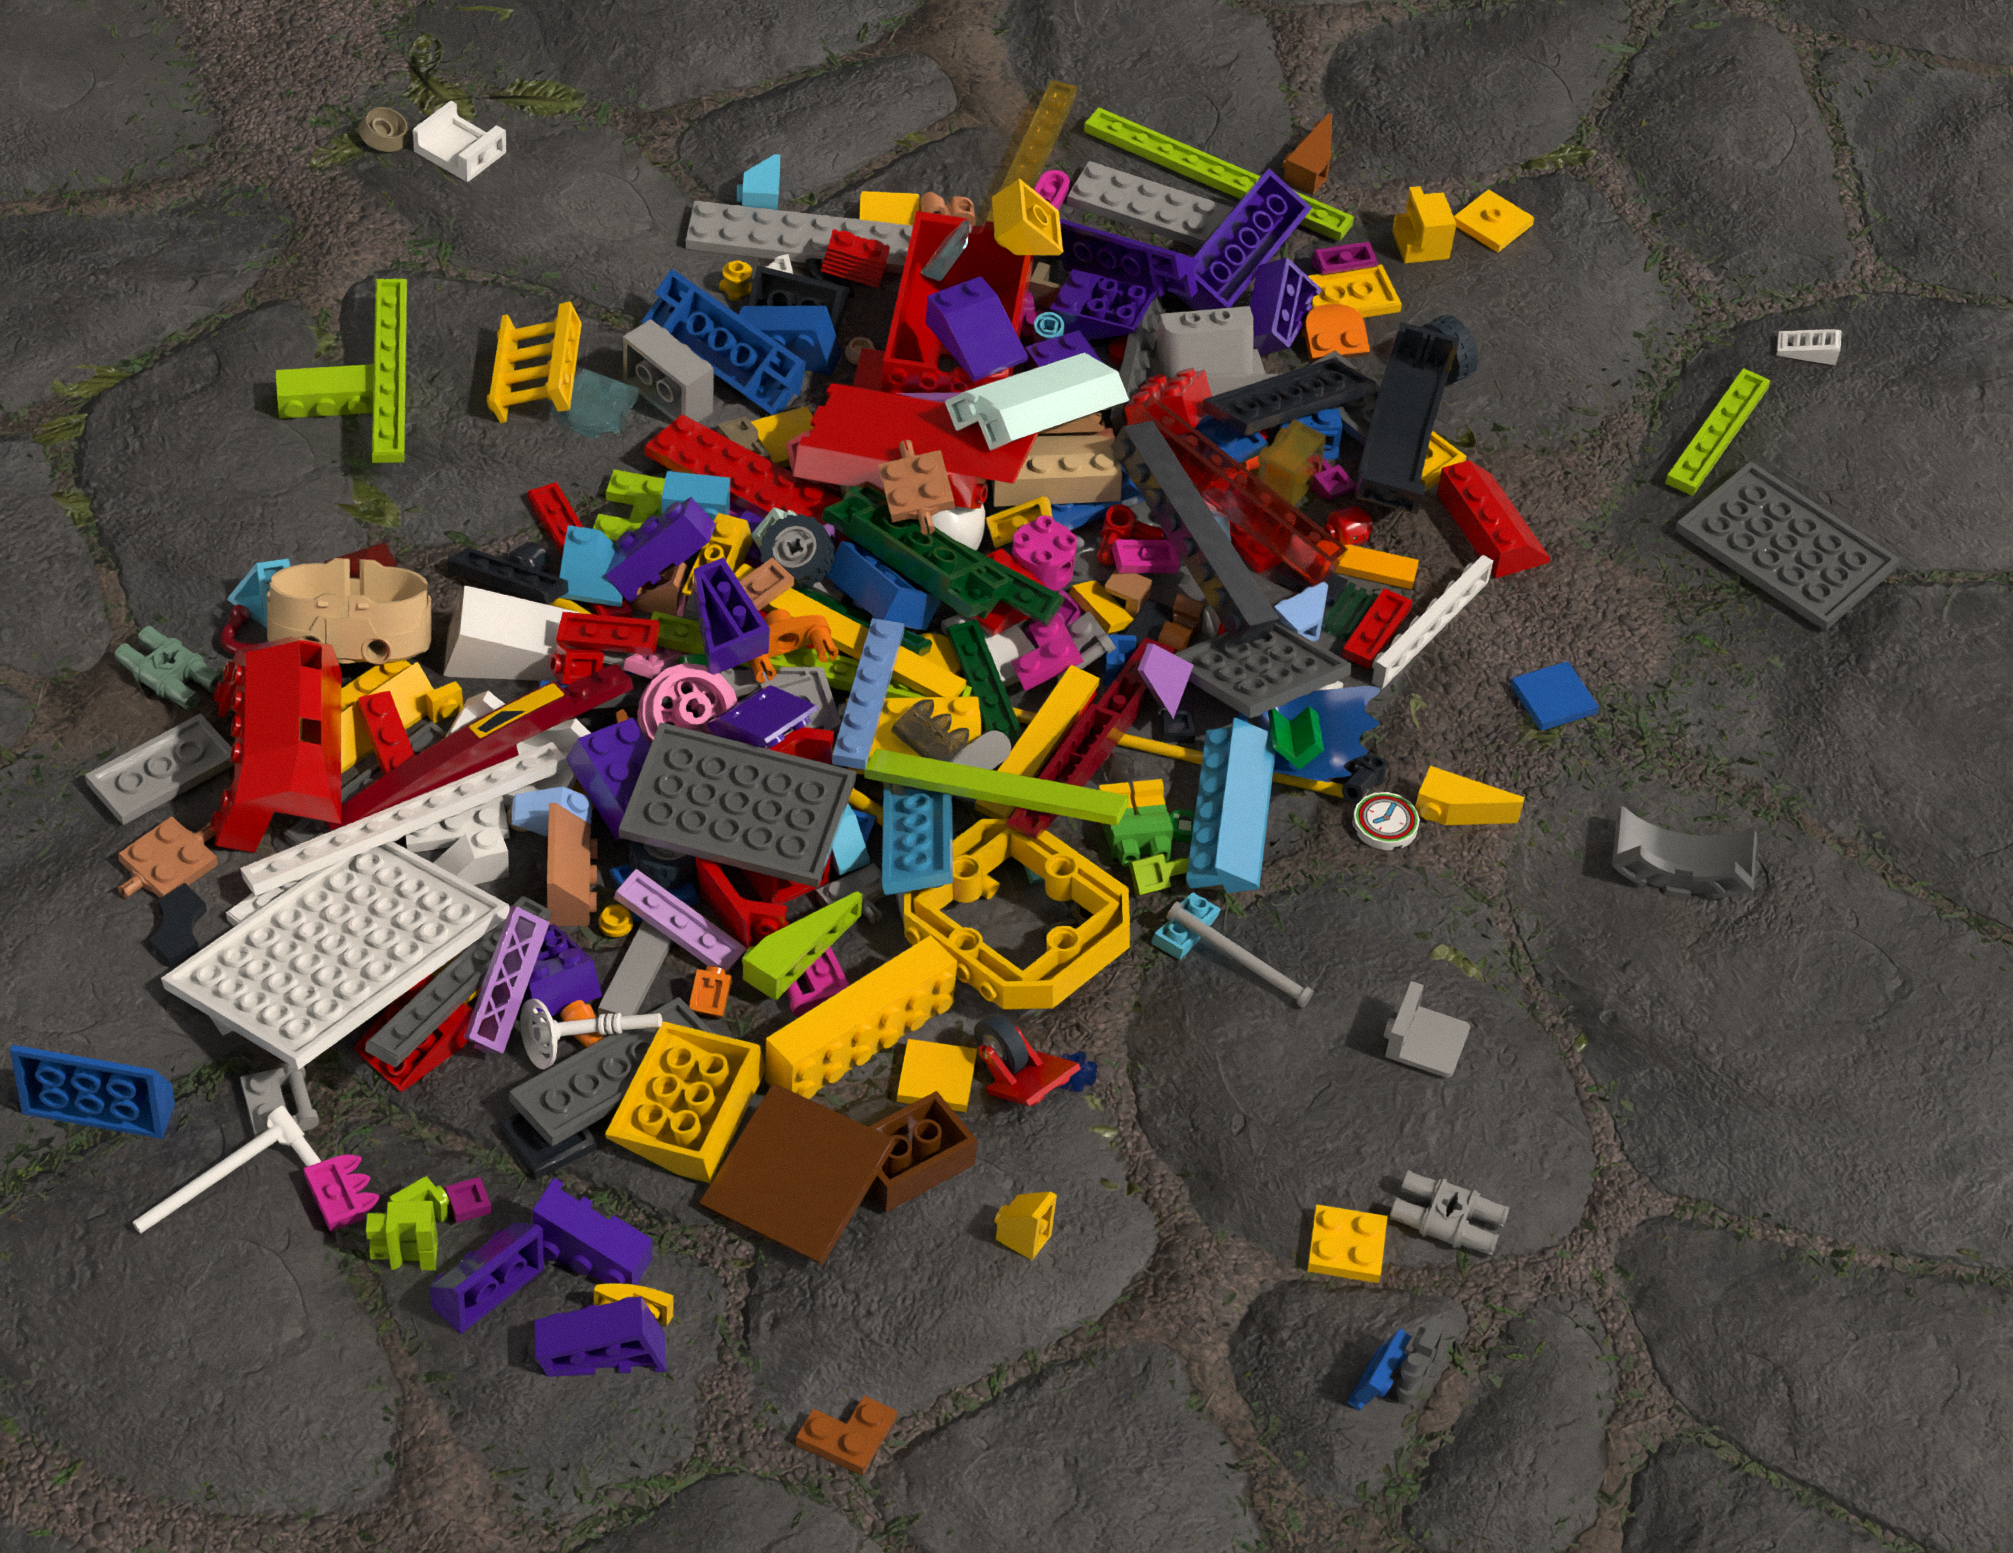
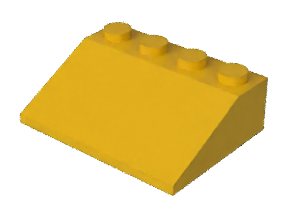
(688, 1100)

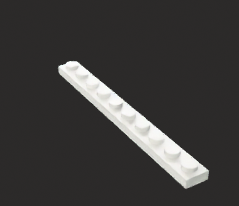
(403, 819)

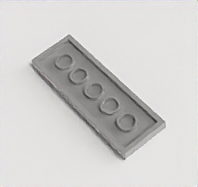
(1146, 204)

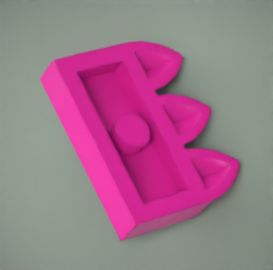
(338, 1190)

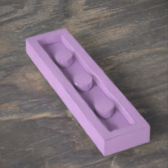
(679, 922)

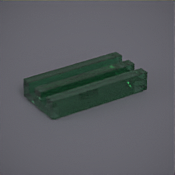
(1358, 595)

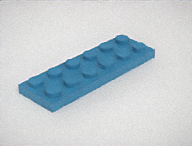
(916, 839)

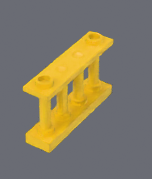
(559, 369)

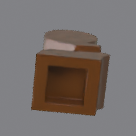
(1185, 623)

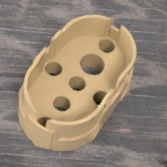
(364, 619)

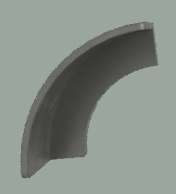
(1684, 861)

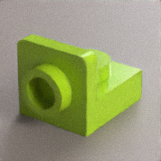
(425, 1191)

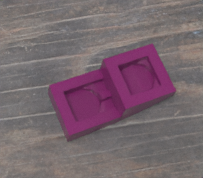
(1331, 481)

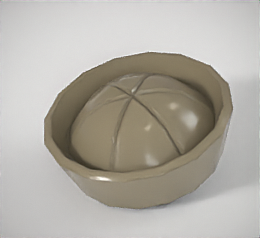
(384, 130)

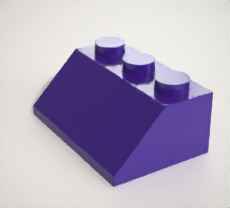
(488, 1275)

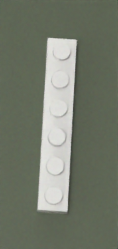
(1435, 618)

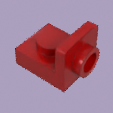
(574, 664)

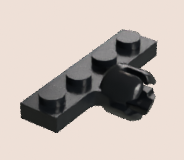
(517, 573)

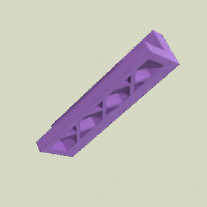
(511, 984)

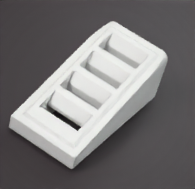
(1819, 347)

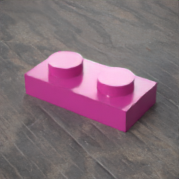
(1145, 556)

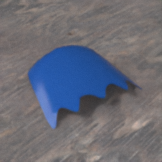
(1341, 724)

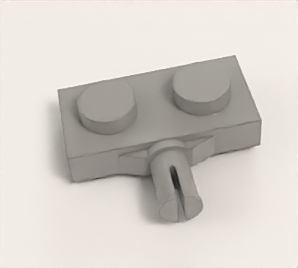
(866, 881)

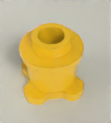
(736, 280)

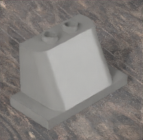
(1206, 341)

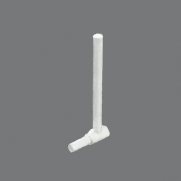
(280, 1129)

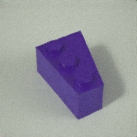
(590, 1241)

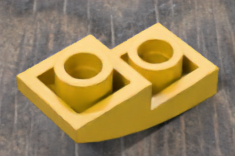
(658, 1302)

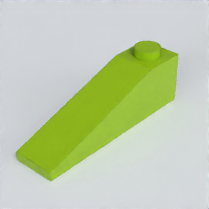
(793, 949)

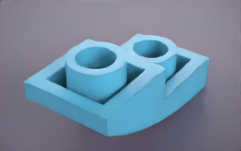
(1178, 939)

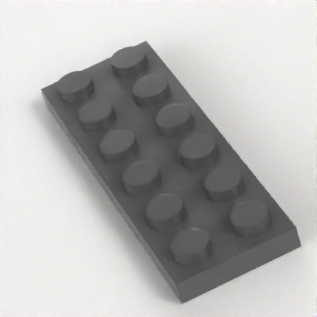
(592, 1080)

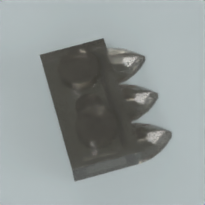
(928, 735)

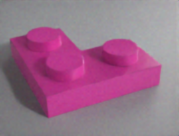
(1052, 657)

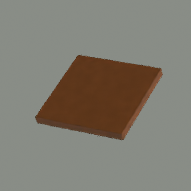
(797, 1173)

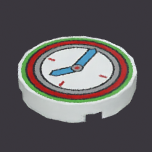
(1386, 820)

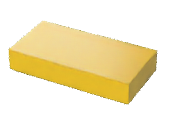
(1102, 606)

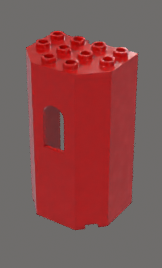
(912, 347)

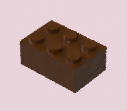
(928, 1150)

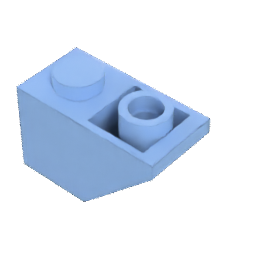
(1304, 611)

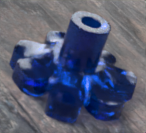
(1085, 1075)

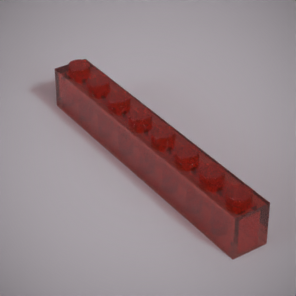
(1245, 497)

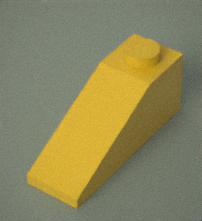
(1462, 801)

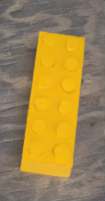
(862, 1019)

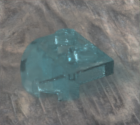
(599, 404)

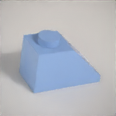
(531, 808)

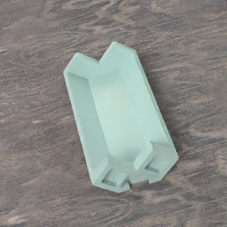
(1038, 399)

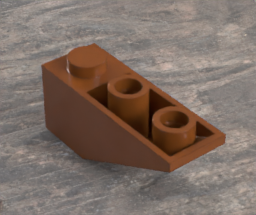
(1310, 162)

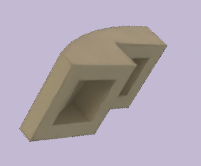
(743, 433)

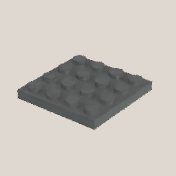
(1263, 671)

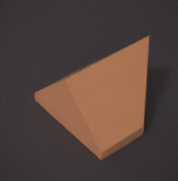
(664, 594)

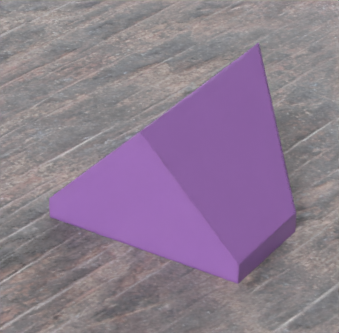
(1164, 676)

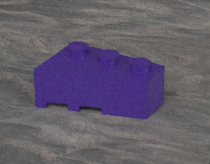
(1278, 304)
(657, 544)
(727, 618)
(600, 1337)

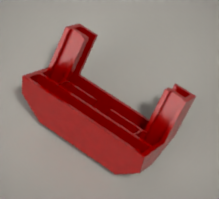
(274, 771)

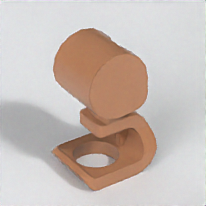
(957, 206)

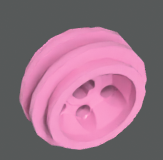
(706, 690)

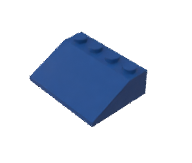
(92, 1092)

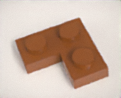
(852, 1443)

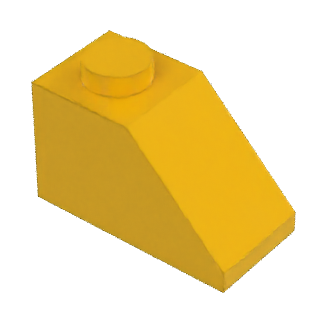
(1026, 1222)

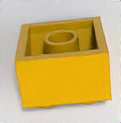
(1026, 221)

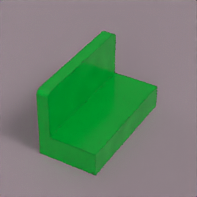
(1296, 739)

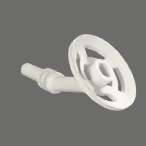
(543, 1032)

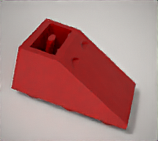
(434, 1050)

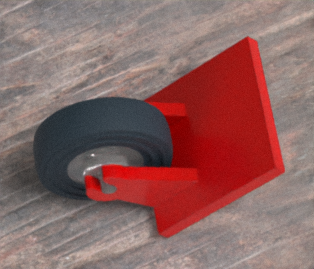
(1018, 1070)

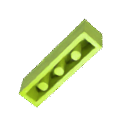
(325, 391)

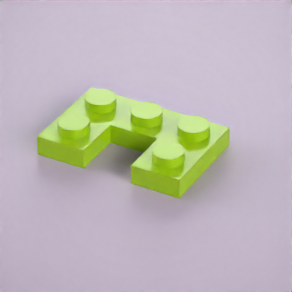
(633, 489)

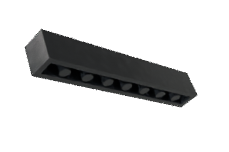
(1194, 532)

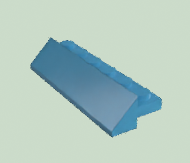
(1232, 808)

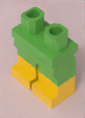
(1145, 824)

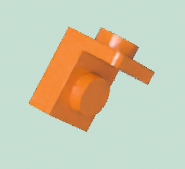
(710, 992)

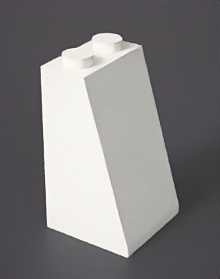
(501, 637)

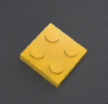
(1347, 1243)

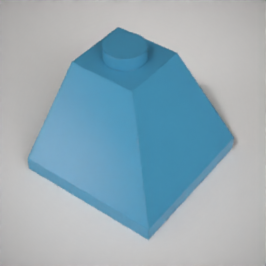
(585, 564)

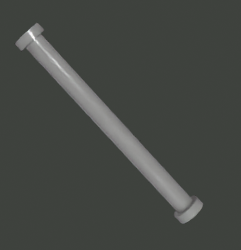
(1239, 954)

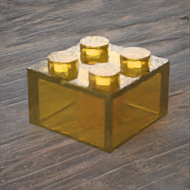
(1292, 461)

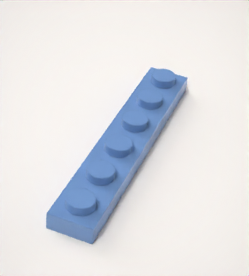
(868, 694)

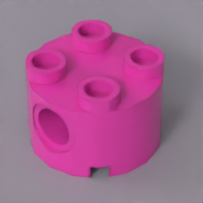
(1046, 551)

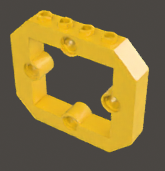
(1071, 953)

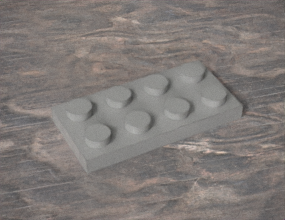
(160, 769)

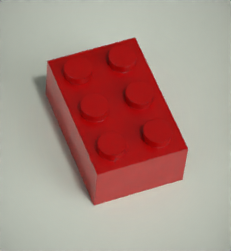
(1179, 393)

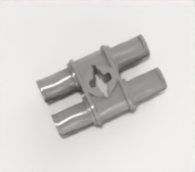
(1454, 1228)

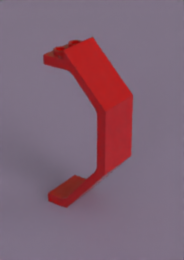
(753, 920)

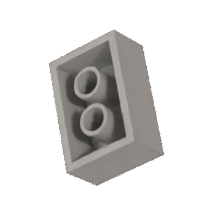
(667, 372)

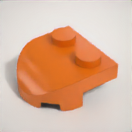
(1332, 329)

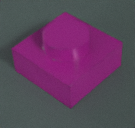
(468, 1199)

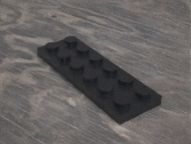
(1288, 396)

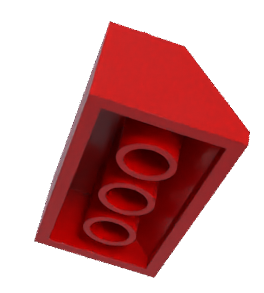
(1489, 519)

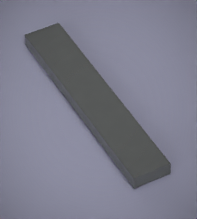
(311, 828)

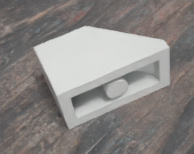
(477, 856)

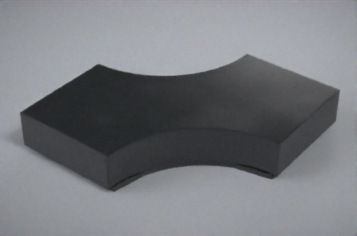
(180, 913)

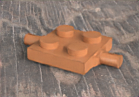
(916, 486)
(167, 858)

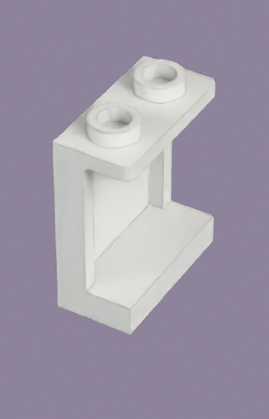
(457, 143)

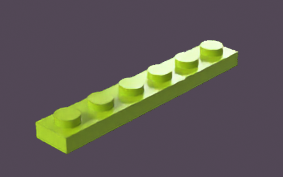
(1717, 432)

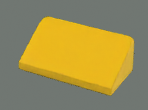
(889, 207)
(1006, 523)

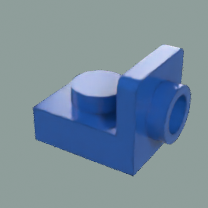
(1115, 661)

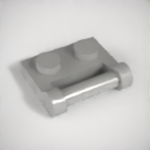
(1089, 640)
(264, 1095)

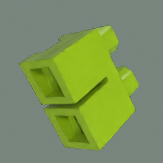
(404, 1234)

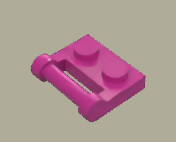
(824, 980)

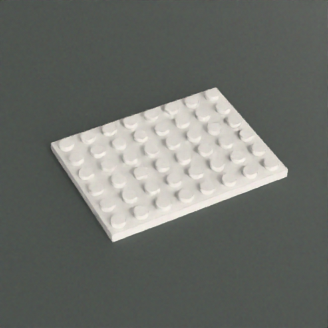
(335, 950)

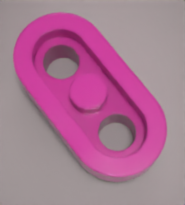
(1053, 187)

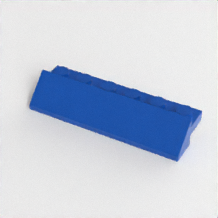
(730, 344)

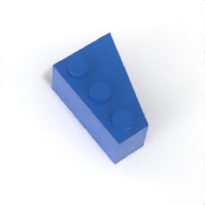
(801, 330)
(879, 588)

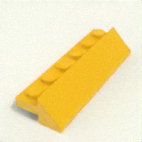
(408, 689)

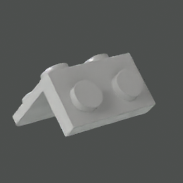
(1424, 1036)

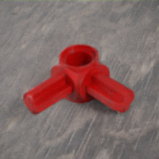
(1131, 529)

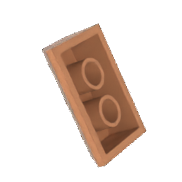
(570, 868)

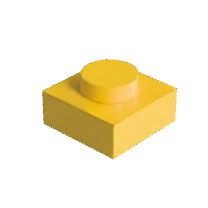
(444, 702)

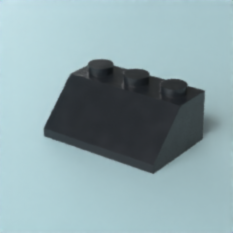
(782, 288)

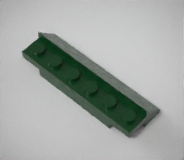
(929, 560)

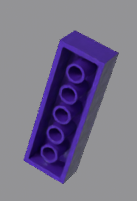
(1245, 240)

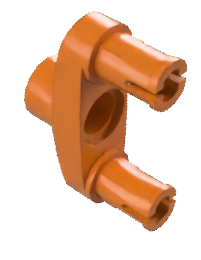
(791, 634)

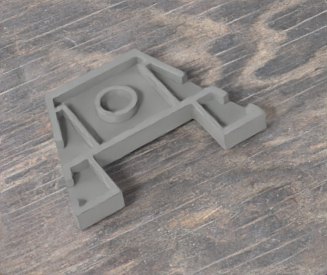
(803, 682)

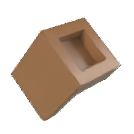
(1132, 588)

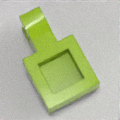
(1153, 872)

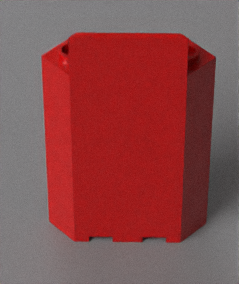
(865, 429)

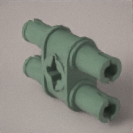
(168, 668)

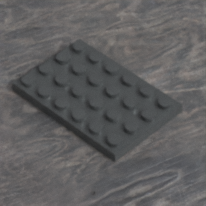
(1787, 545)
(738, 804)

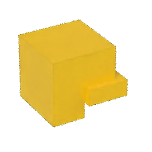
(1425, 228)

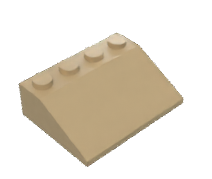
(1066, 470)

